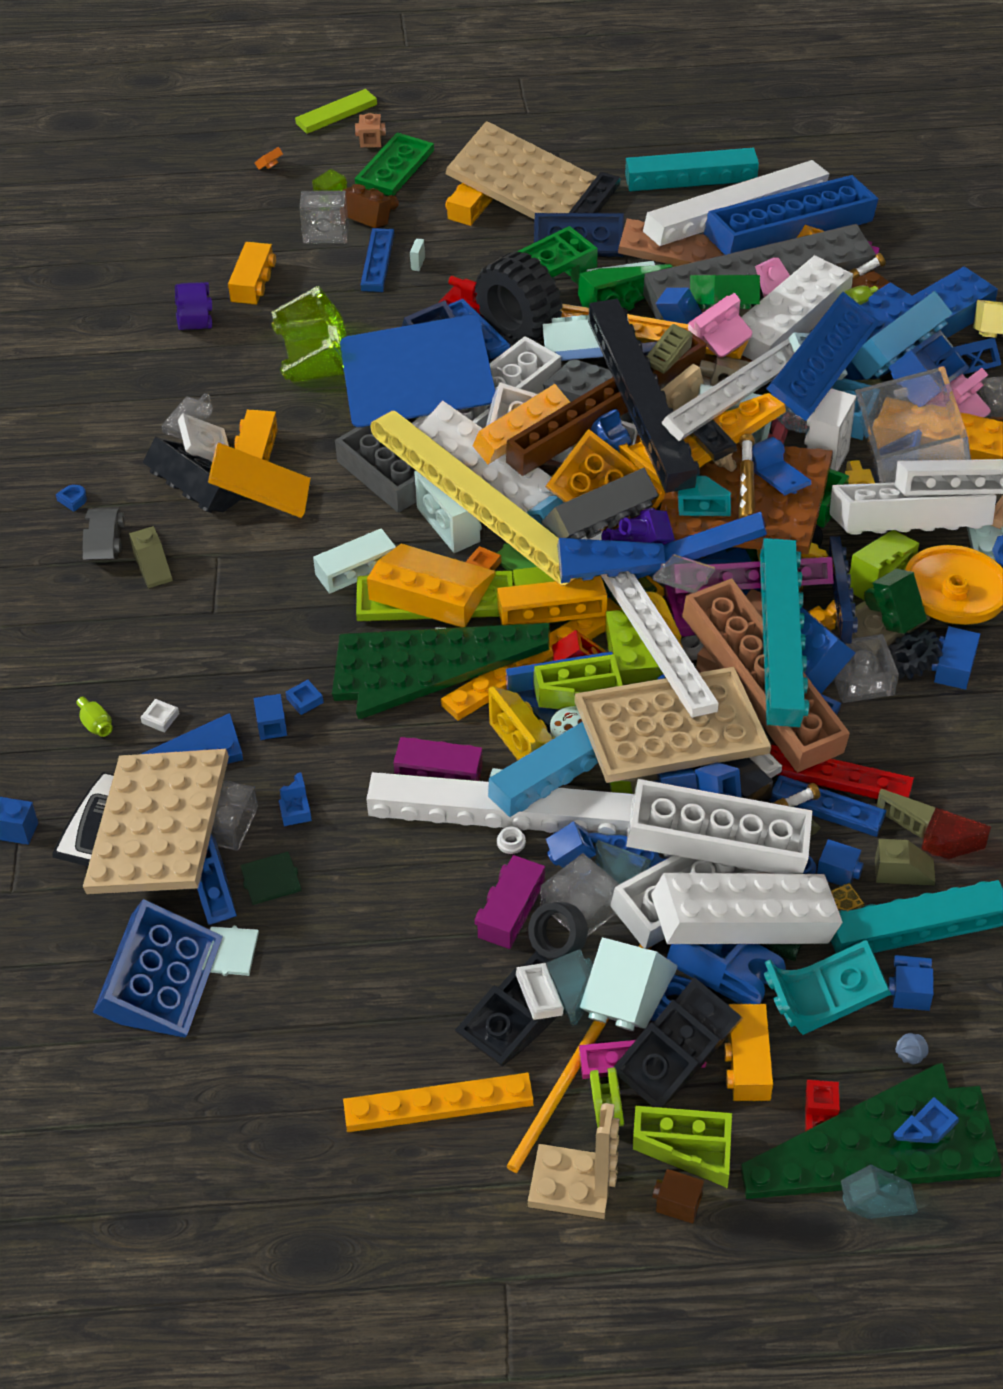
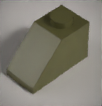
(150, 557)
(903, 863)

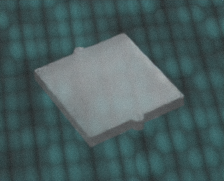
(684, 573)

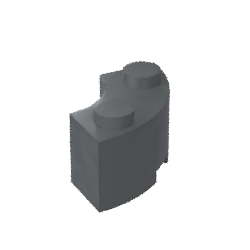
(102, 537)

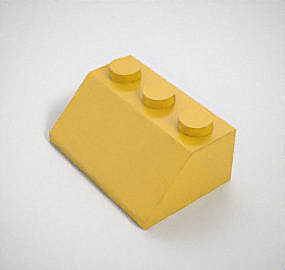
(516, 722)

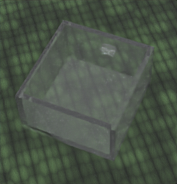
(912, 421)

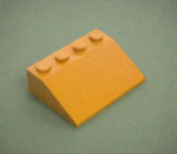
(592, 466)
(429, 584)

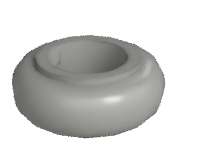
(690, 641)

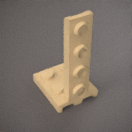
(684, 389)
(578, 1179)

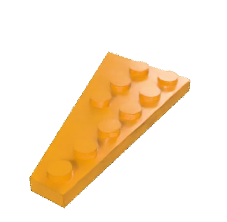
(743, 420)

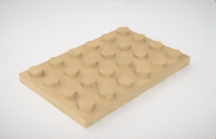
(518, 173)
(649, 731)
(157, 822)

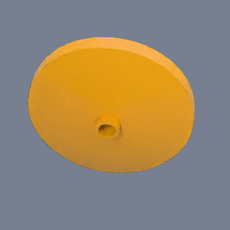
(958, 584)

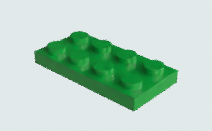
(395, 164)

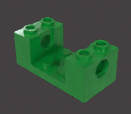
(564, 252)

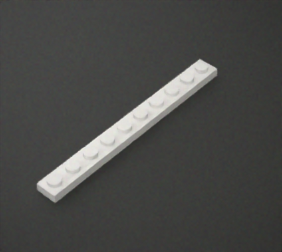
(728, 392)
(662, 644)

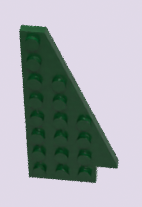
(408, 664)
(865, 1137)

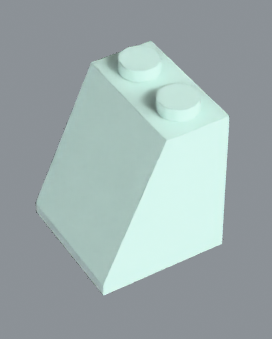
(626, 984)

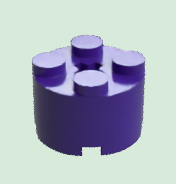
(193, 306)

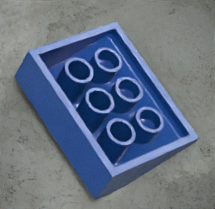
(158, 972)

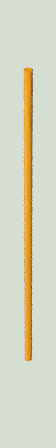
(554, 1098)

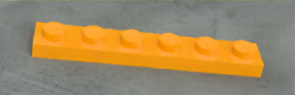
(438, 1102)

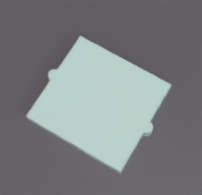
(235, 951)

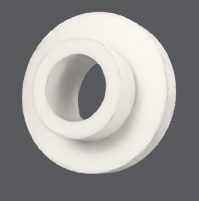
(511, 834)

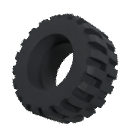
(518, 296)

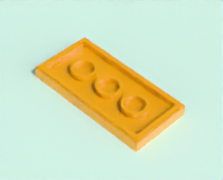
(259, 480)

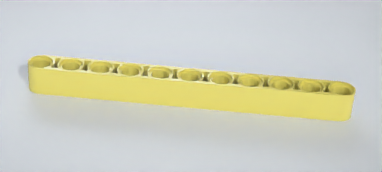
(469, 491)

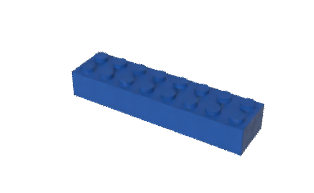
(785, 214)
(960, 295)

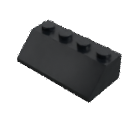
(189, 474)

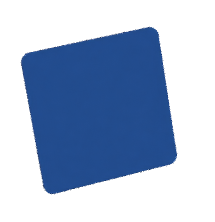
(417, 369)

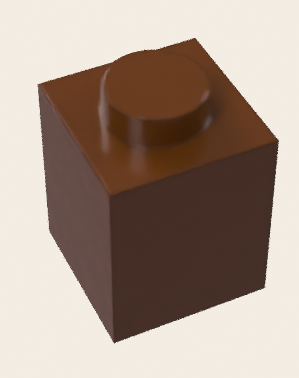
(678, 1195)

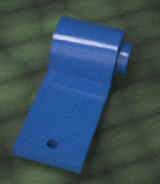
(773, 469)

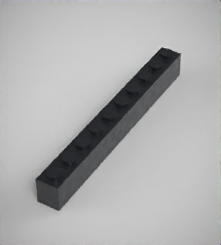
(642, 395)

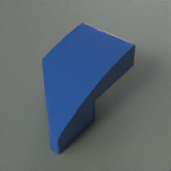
(294, 802)
(928, 1125)

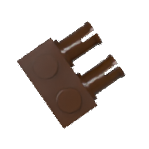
(369, 205)

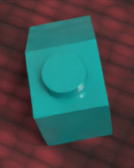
(705, 499)

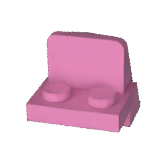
(722, 326)
(966, 396)

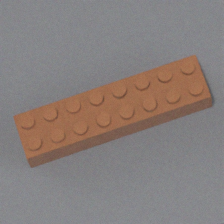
(734, 638)

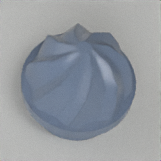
(912, 1048)

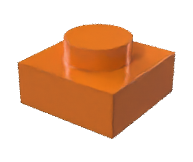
(269, 159)
(485, 558)

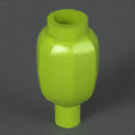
(861, 293)
(94, 717)

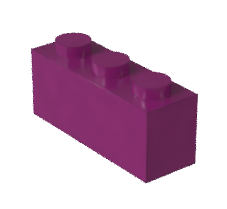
(438, 759)
(510, 901)

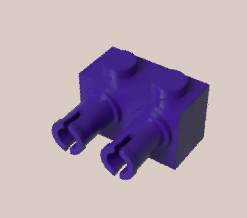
(648, 527)

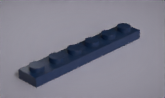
(842, 592)

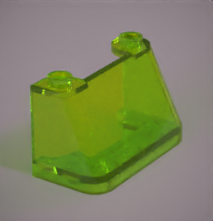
(311, 336)

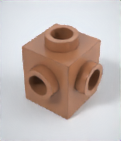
(370, 130)

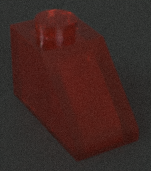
(954, 835)

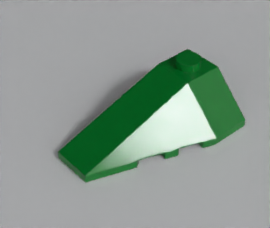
(615, 283)

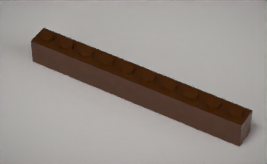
(568, 424)

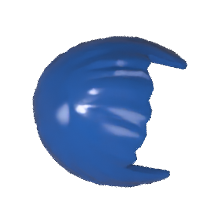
(611, 430)

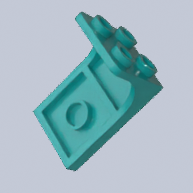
(828, 988)

